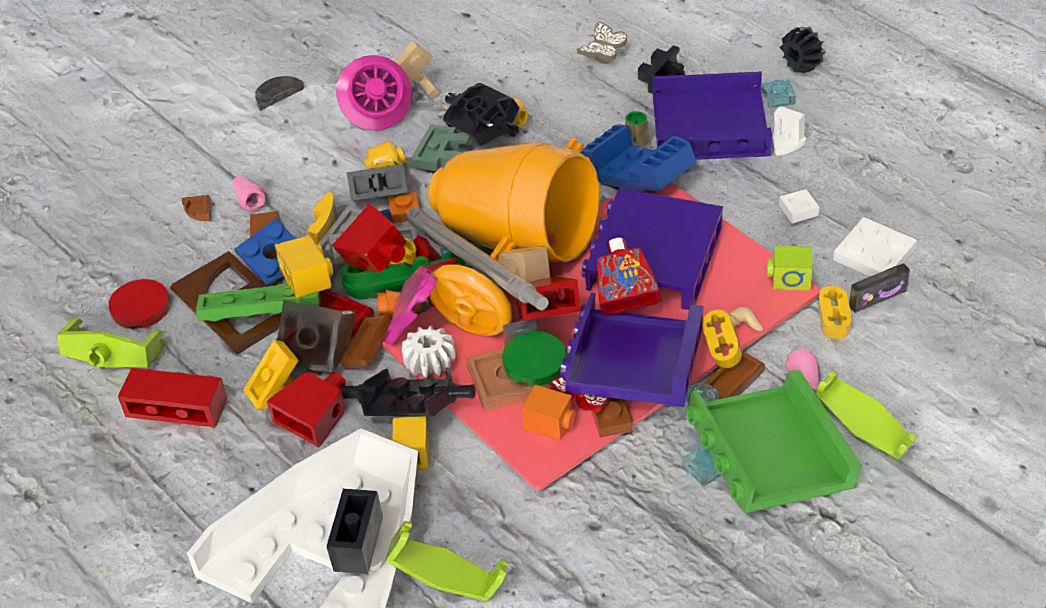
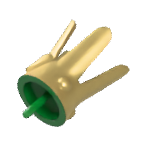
(637, 124)

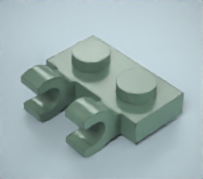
(435, 147)

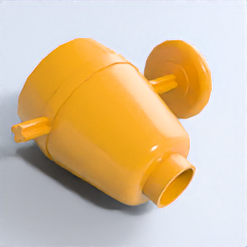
(506, 203)

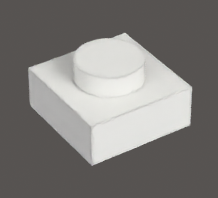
(799, 206)

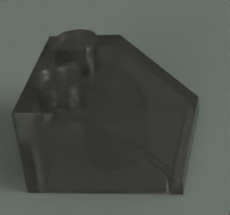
(315, 333)

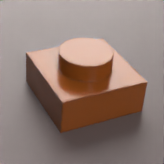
(613, 419)

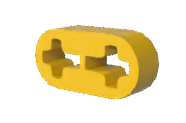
(828, 312)
(716, 340)

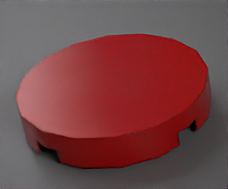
(139, 303)

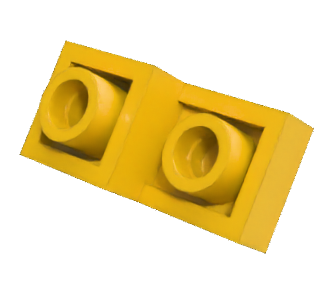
(325, 216)

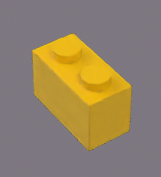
(304, 266)

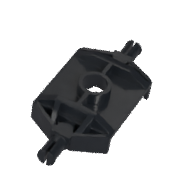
(482, 113)
(406, 396)

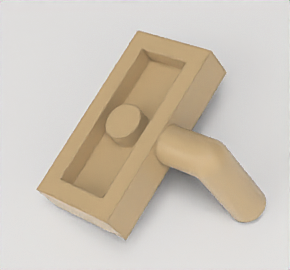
(413, 61)

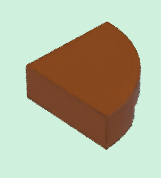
(198, 207)

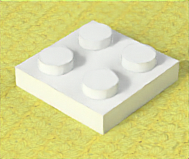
(873, 248)

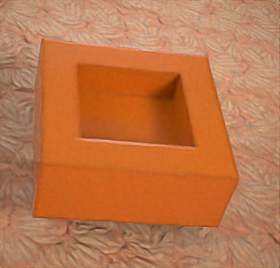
(401, 204)

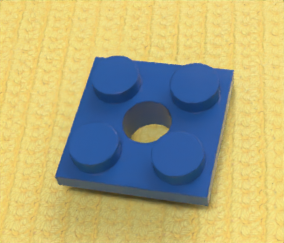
(257, 246)

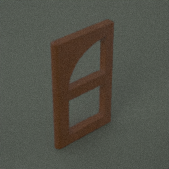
(198, 283)

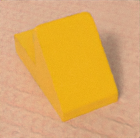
(271, 374)

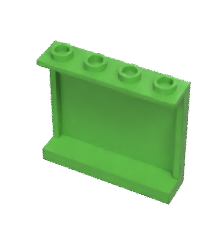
(775, 445)

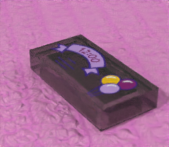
(879, 287)

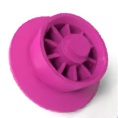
(373, 92)

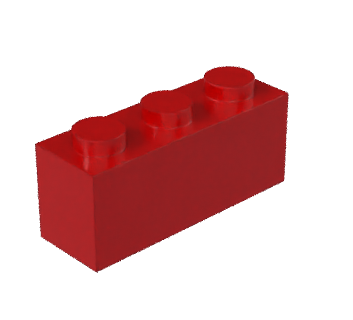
(173, 397)

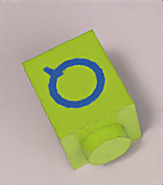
(791, 267)

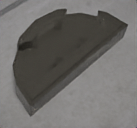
(277, 90)

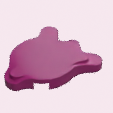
(414, 291)

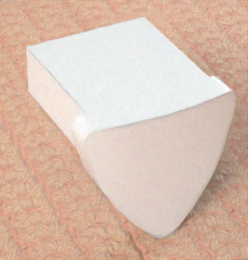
(788, 131)

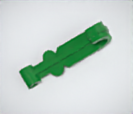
(366, 284)

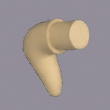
(744, 314)

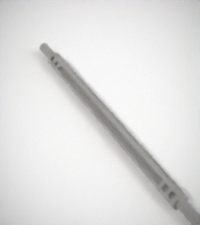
(477, 259)

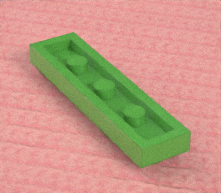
(247, 302)

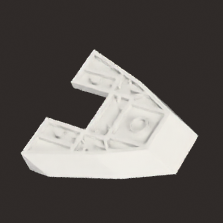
(297, 515)

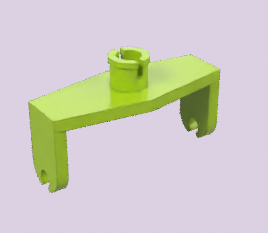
(106, 348)
(864, 416)
(442, 567)

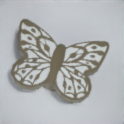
(604, 43)

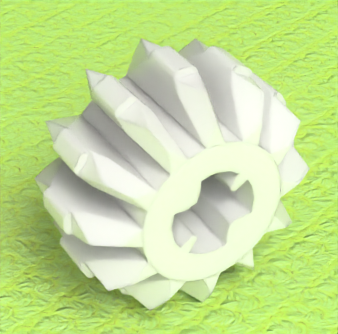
(428, 351)

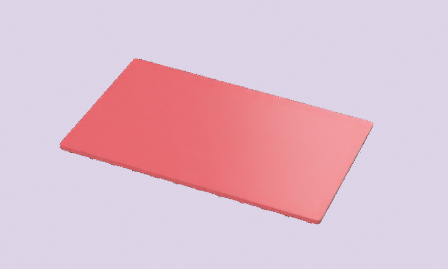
(732, 281)

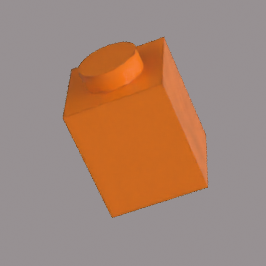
(548, 412)

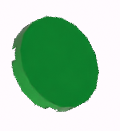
(533, 358)

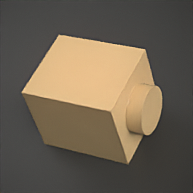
(527, 262)

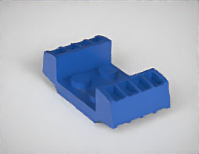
(637, 167)

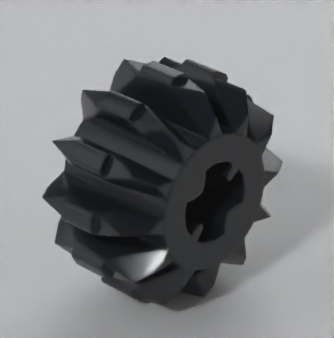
(802, 49)

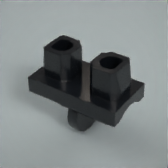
(662, 64)

